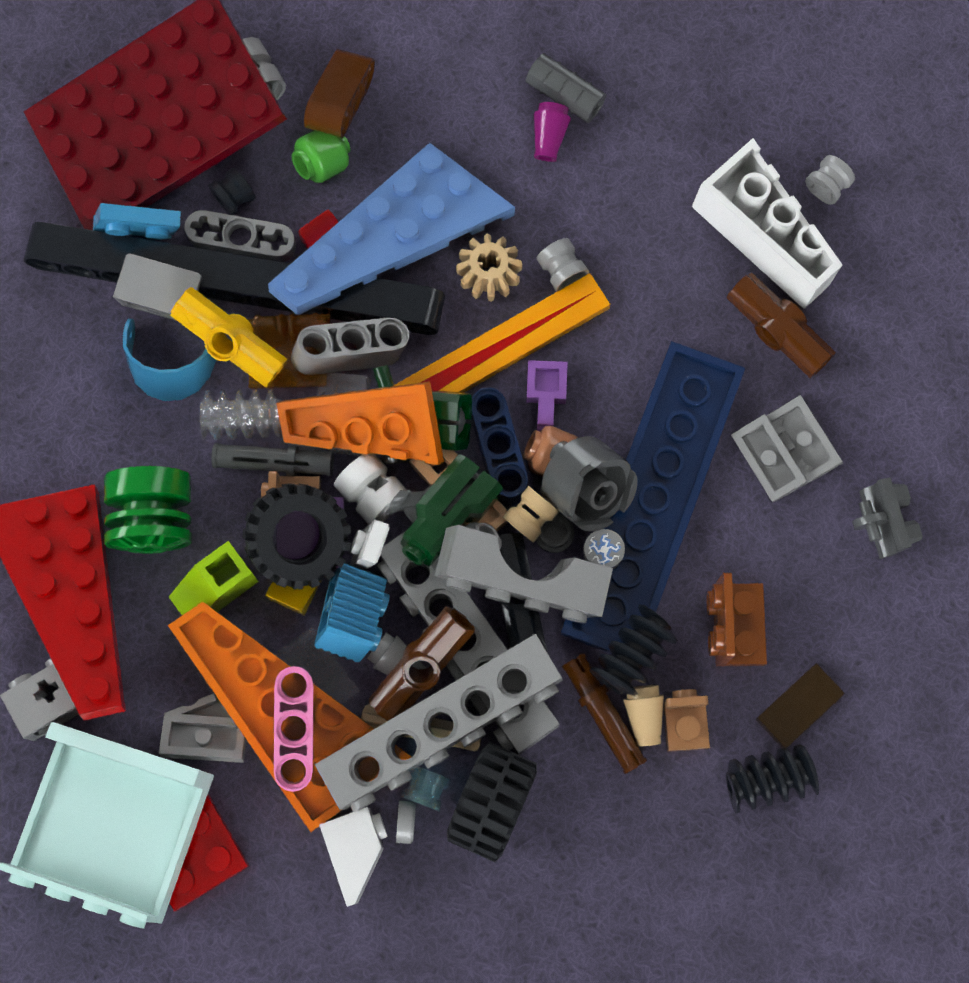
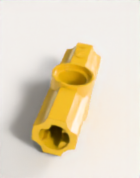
(244, 350)

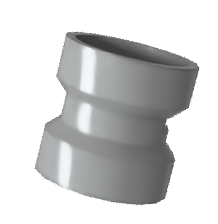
(562, 263)

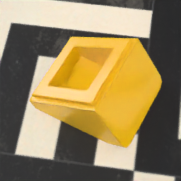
(293, 599)

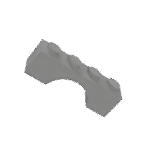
(475, 560)

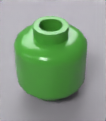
(320, 156)

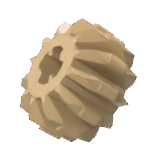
(495, 278)

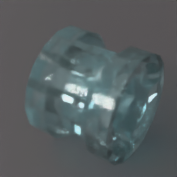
(426, 788)

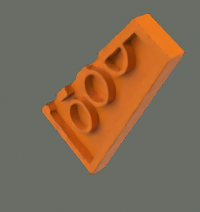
(377, 421)

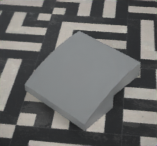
(786, 449)

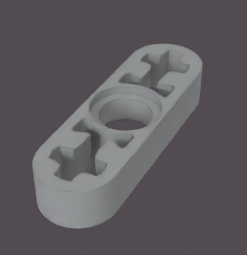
(269, 230)

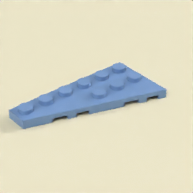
(394, 226)

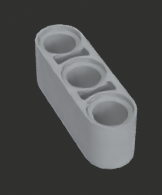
(363, 334)

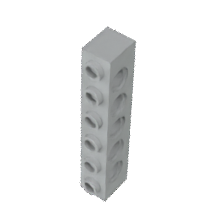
(536, 718)
(341, 768)

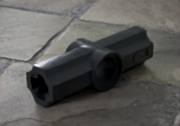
(519, 621)

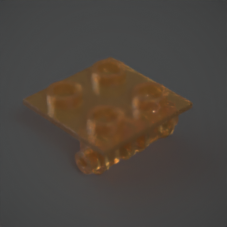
(281, 334)

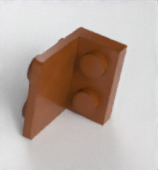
(738, 623)

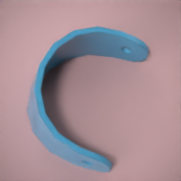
(167, 383)

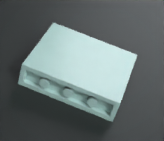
(109, 826)

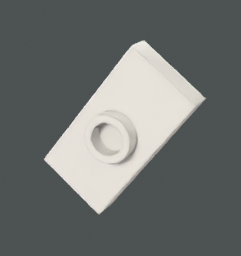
(368, 545)

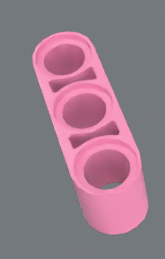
(288, 748)

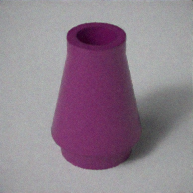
(549, 129)

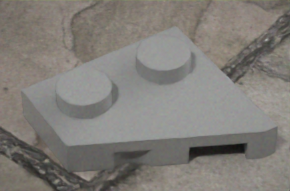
(202, 733)

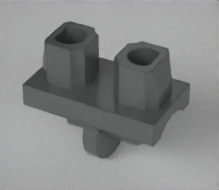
(884, 518)

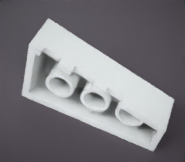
(767, 225)

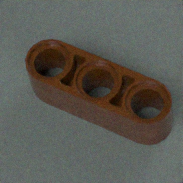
(339, 93)

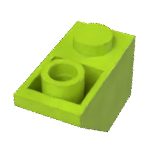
(214, 580)

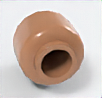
(540, 445)

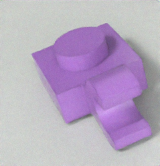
(546, 387)

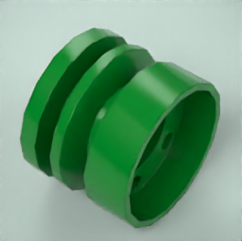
(147, 509)

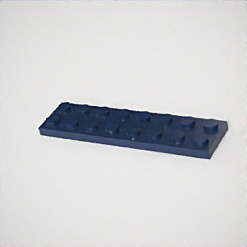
(670, 465)

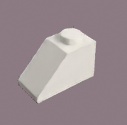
(354, 850)

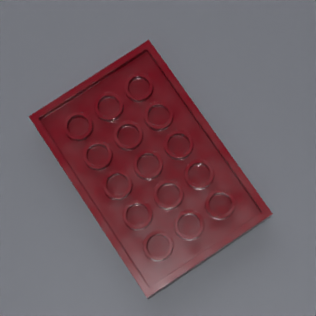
(155, 112)

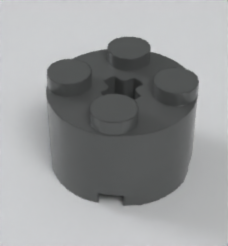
(588, 482)

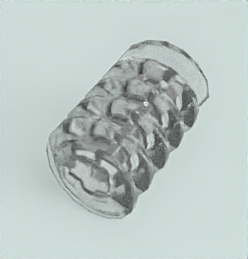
(239, 414)

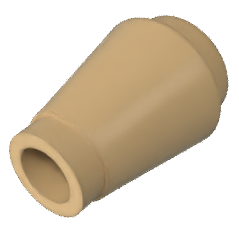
(645, 714)

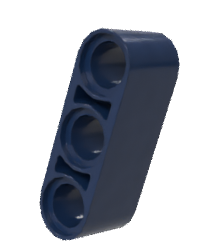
(499, 428)

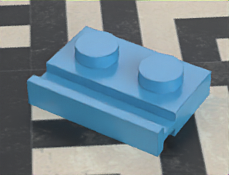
(136, 221)

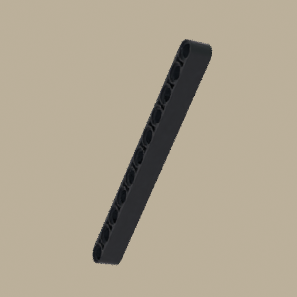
(226, 275)

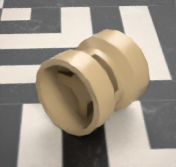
(526, 522)

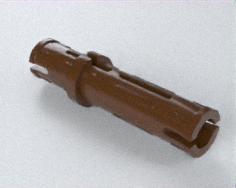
(604, 713)

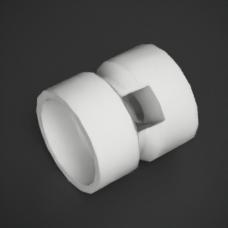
(368, 485)

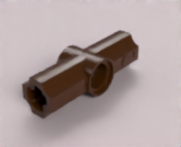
(780, 325)
(435, 646)

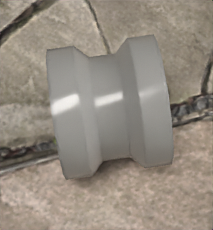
(830, 179)

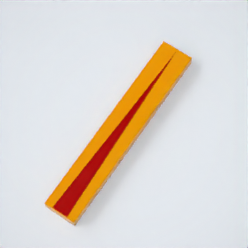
(515, 338)

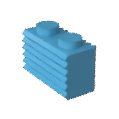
(352, 613)

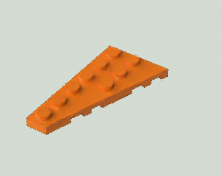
(244, 680)

